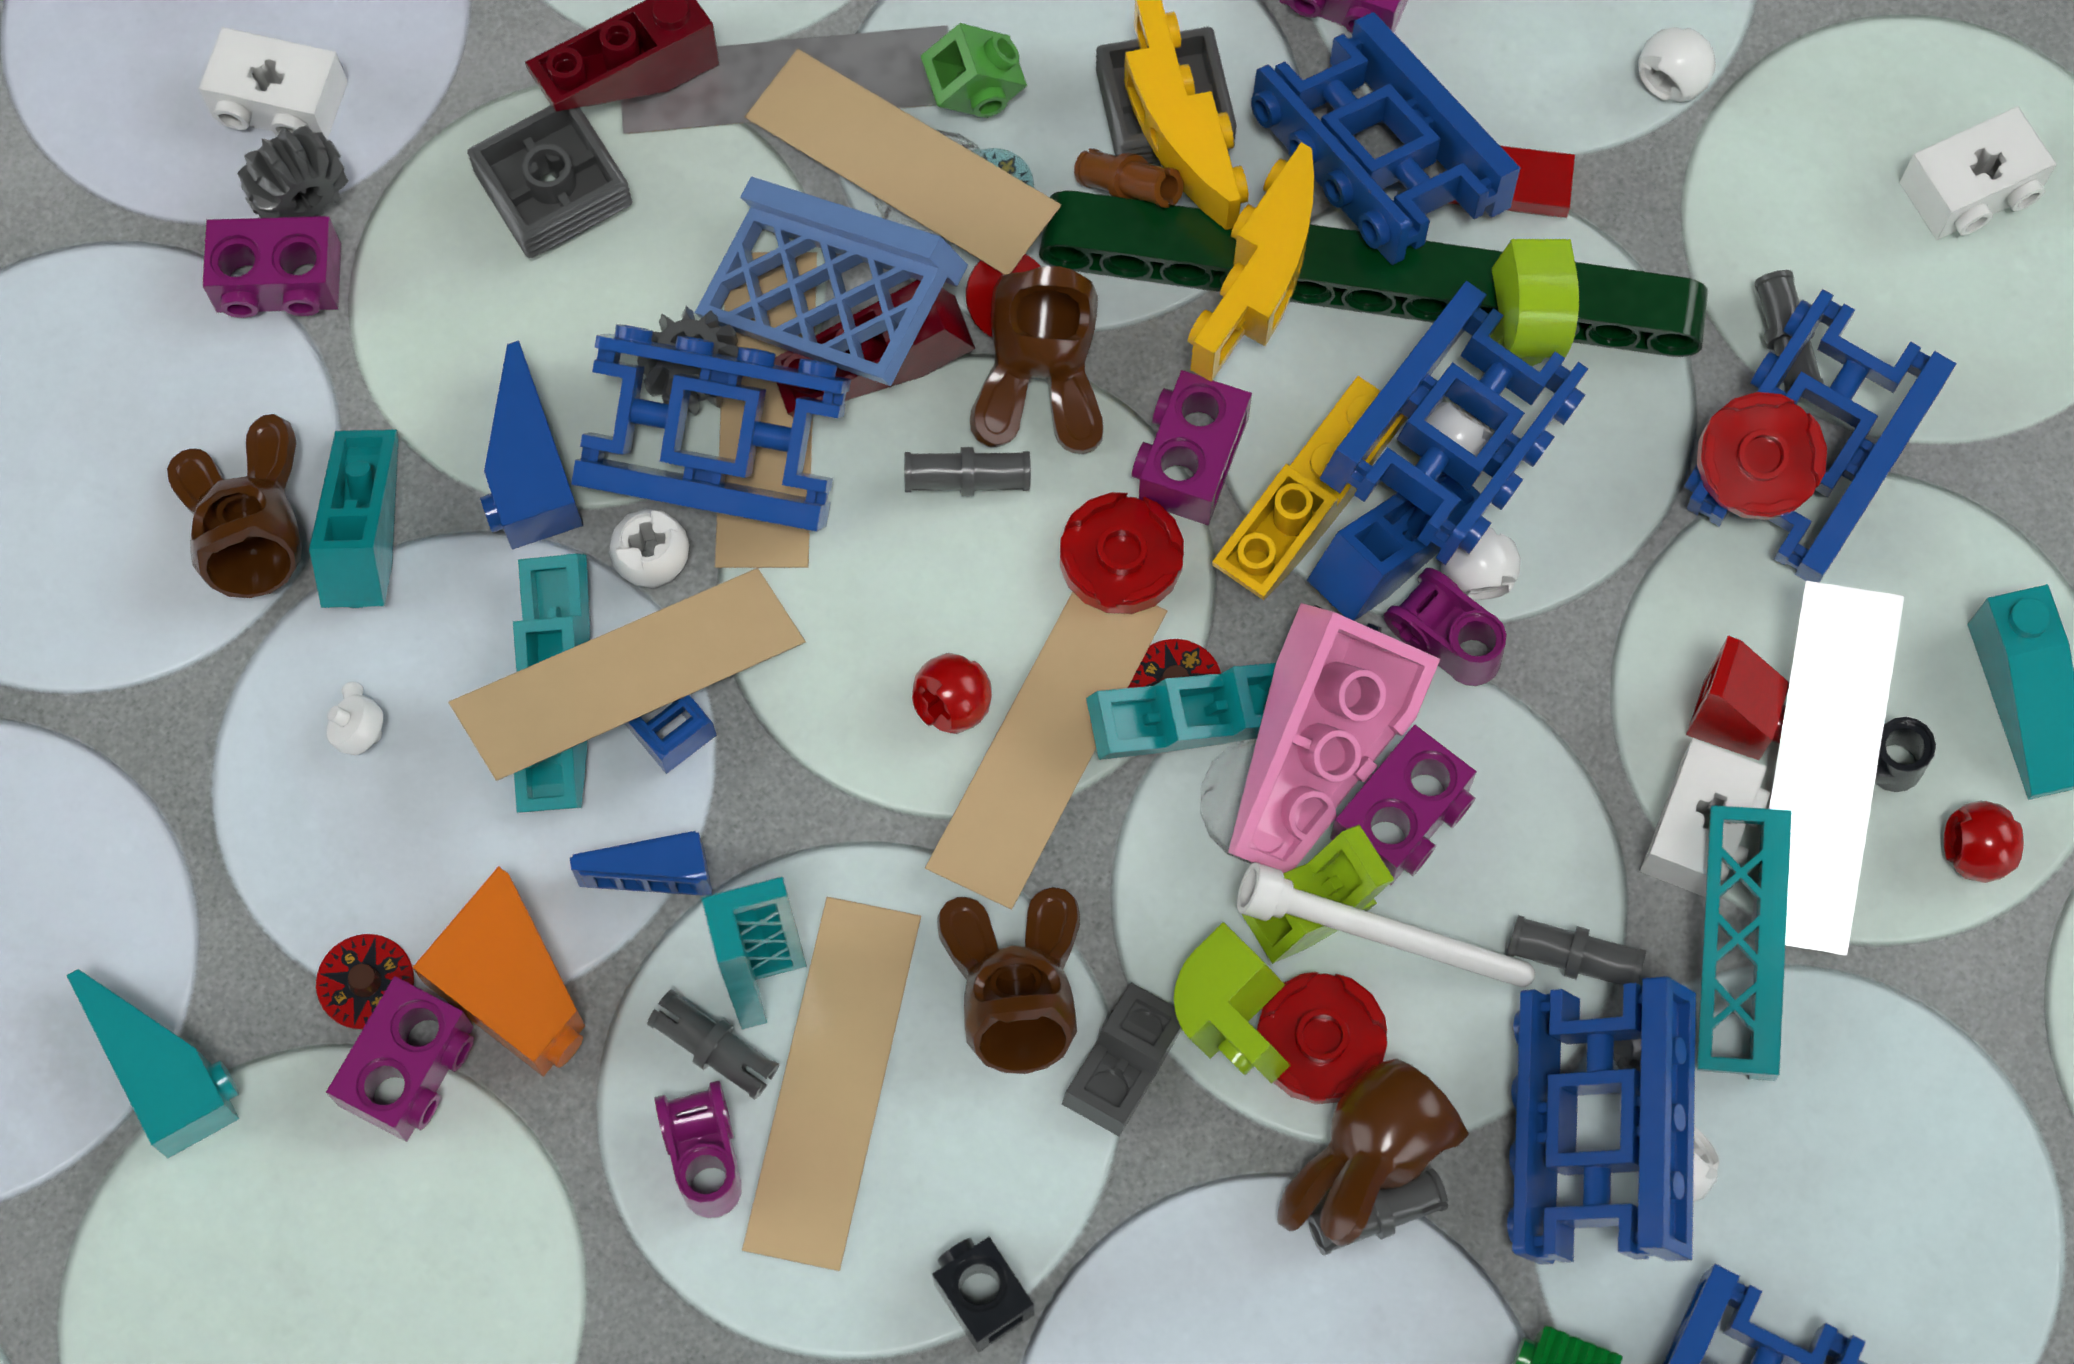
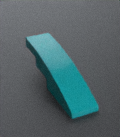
(552, 621)
(1180, 712)

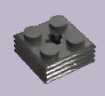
(1197, 49)
(544, 212)

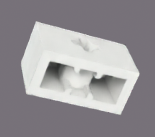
(272, 83)
(1978, 174)
(1680, 841)

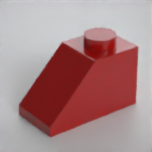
(1740, 702)

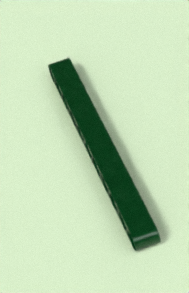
(1343, 272)

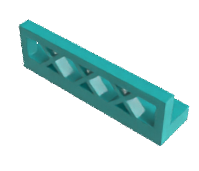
(751, 941)
(1769, 942)

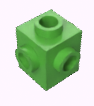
(974, 70)

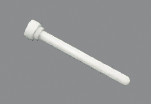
(1268, 894)

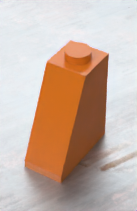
(504, 977)

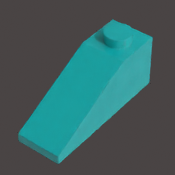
(356, 520)
(2031, 684)
(164, 1077)

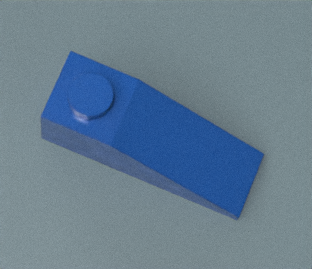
(522, 463)
(1380, 552)

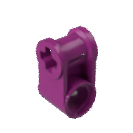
(1441, 618)
(698, 1138)

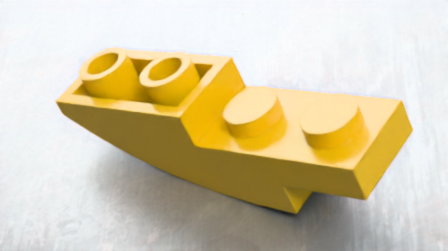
(1177, 122)
(1265, 267)
(1297, 503)

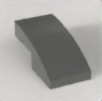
(1124, 1060)

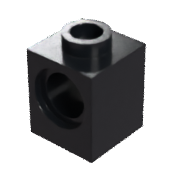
(982, 1322)

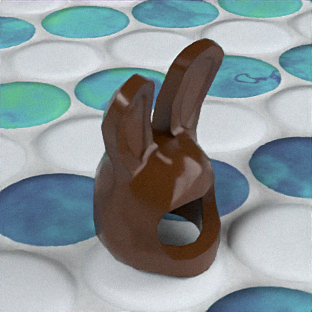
(1041, 331)
(242, 526)
(1015, 996)
(1380, 1139)

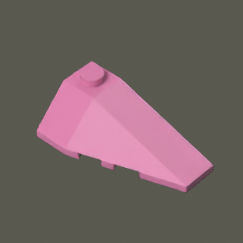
(1325, 722)

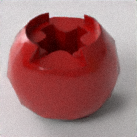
(951, 693)
(1983, 841)

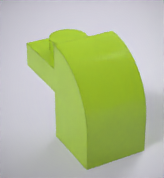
(1537, 297)
(1343, 872)
(1218, 996)

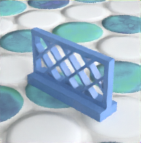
(858, 239)

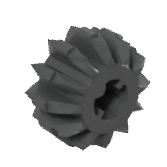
(293, 175)
(660, 373)

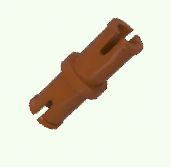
(1129, 177)

